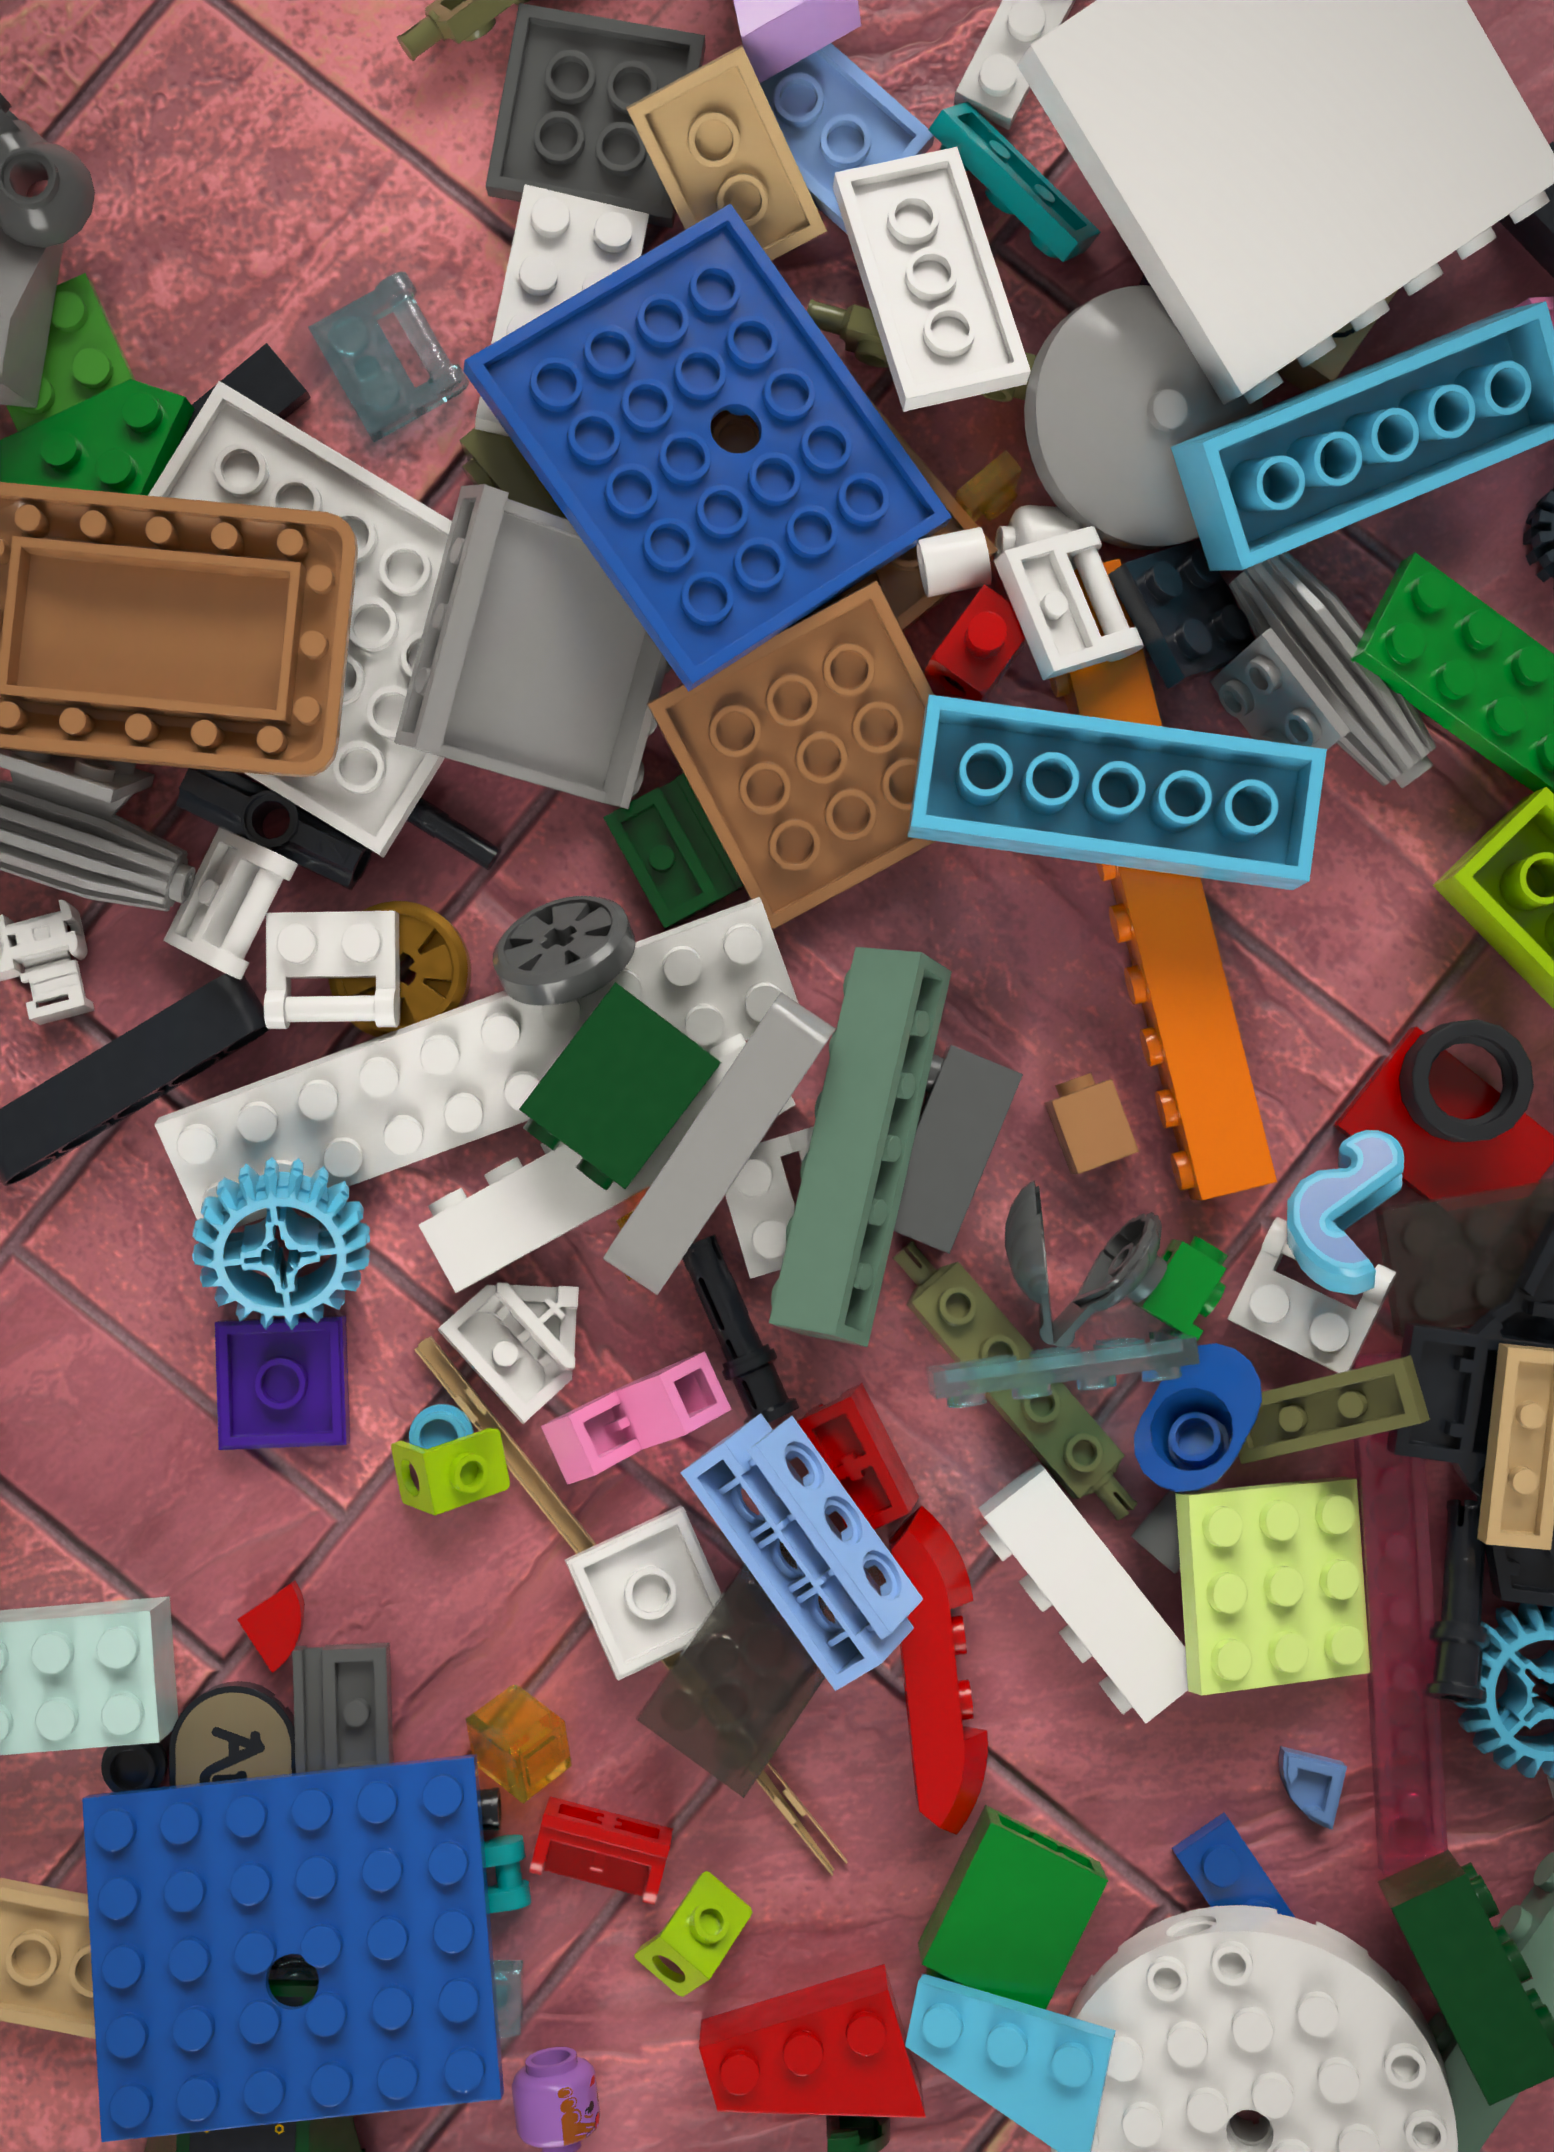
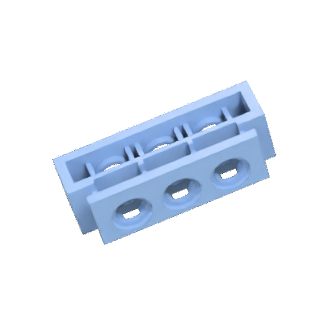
(828, 1562)

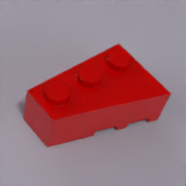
(815, 2052)

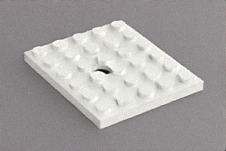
(258, 459)

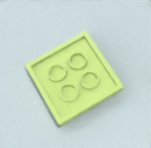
(1272, 1584)

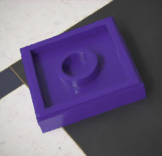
(282, 1383)

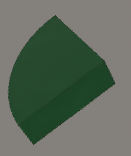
(857, 2133)

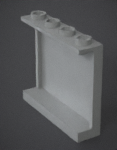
(531, 657)

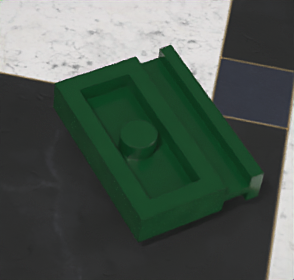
(674, 852)

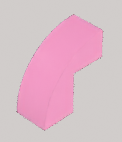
(636, 1417)

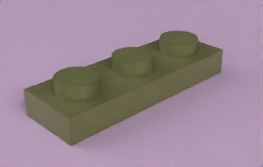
(1336, 1409)

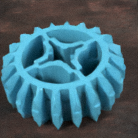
(232, 1256)
(1518, 1704)

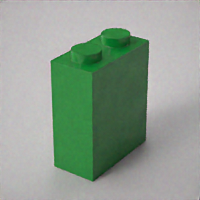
(1011, 1911)

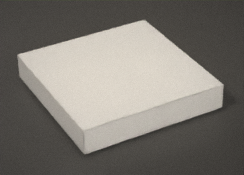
(645, 1590)

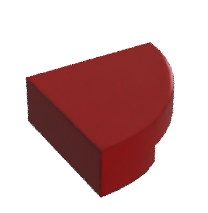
(276, 1625)

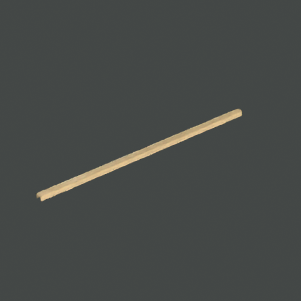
(577, 1538)

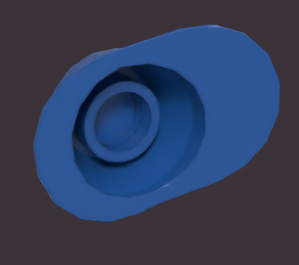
(1199, 1420)

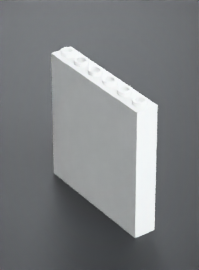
(1289, 159)

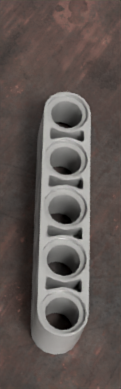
(718, 1143)

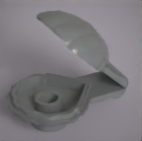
(1122, 1269)

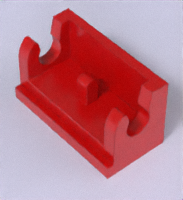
(861, 1456)
(602, 1848)

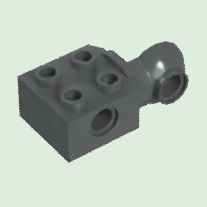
(29, 158)

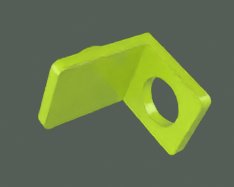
(452, 1471)
(696, 1935)

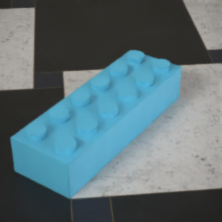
(1371, 438)
(1117, 793)

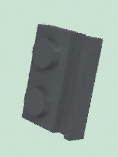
(342, 1706)

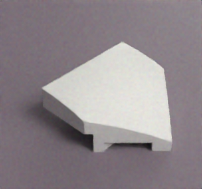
(518, 1341)

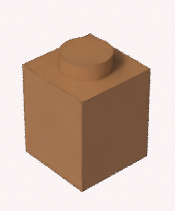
(1090, 1123)

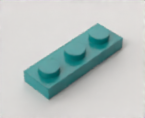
(1015, 183)

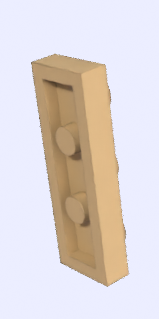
(1520, 1451)

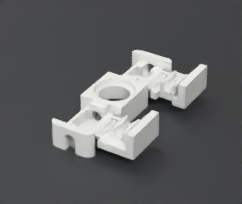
(44, 949)

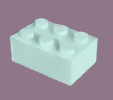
(86, 1676)

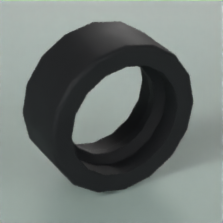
(1515, 1073)

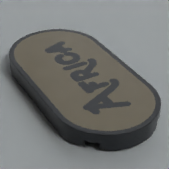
(232, 1735)

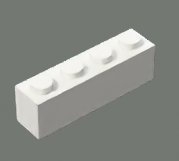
(1089, 1590)

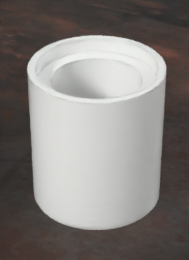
(954, 562)

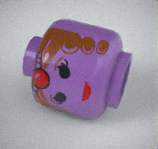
(555, 2100)

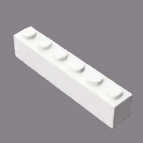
(543, 1199)

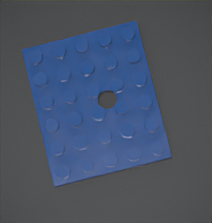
(616, 423)
(348, 1867)

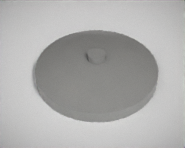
(1107, 409)

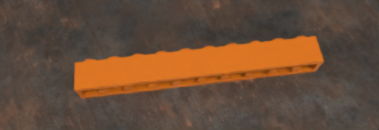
(1177, 975)

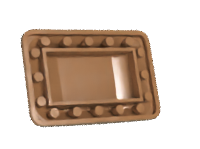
(173, 630)

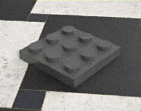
(567, 112)

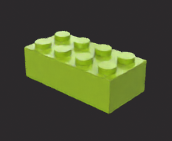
(1509, 889)

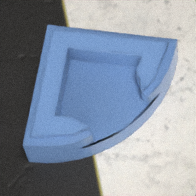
(1312, 1783)

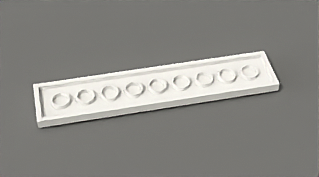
(465, 1067)

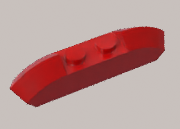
(945, 1755)

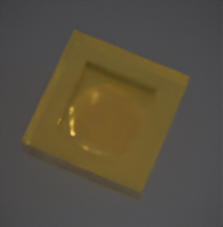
(991, 489)

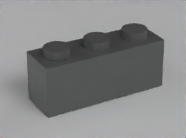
(953, 1143)

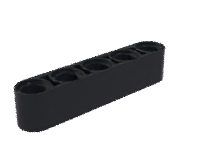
(127, 1075)

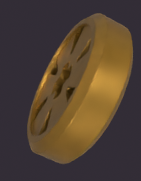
(439, 964)

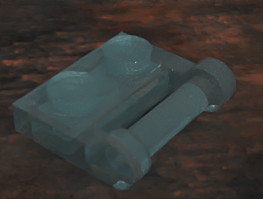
(370, 367)

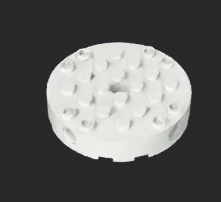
(1266, 2019)

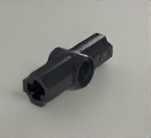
(241, 808)

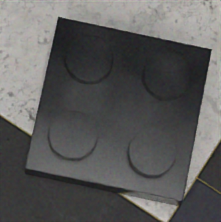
(1182, 612)

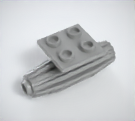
(1300, 680)
(66, 835)

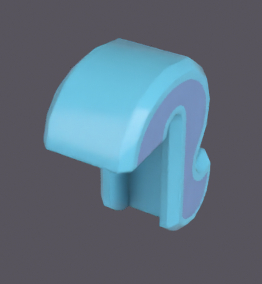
(1336, 1199)

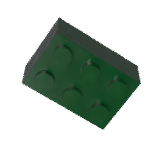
(1474, 1974)

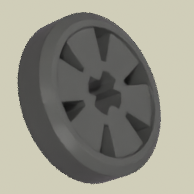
(564, 950)

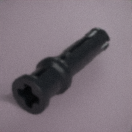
(748, 1361)
(1460, 1633)

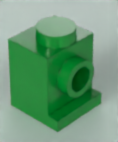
(1188, 1286)

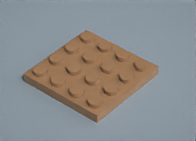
(807, 753)

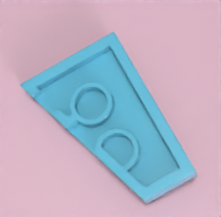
(1016, 2057)

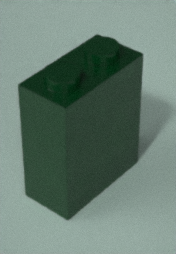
(617, 1088)

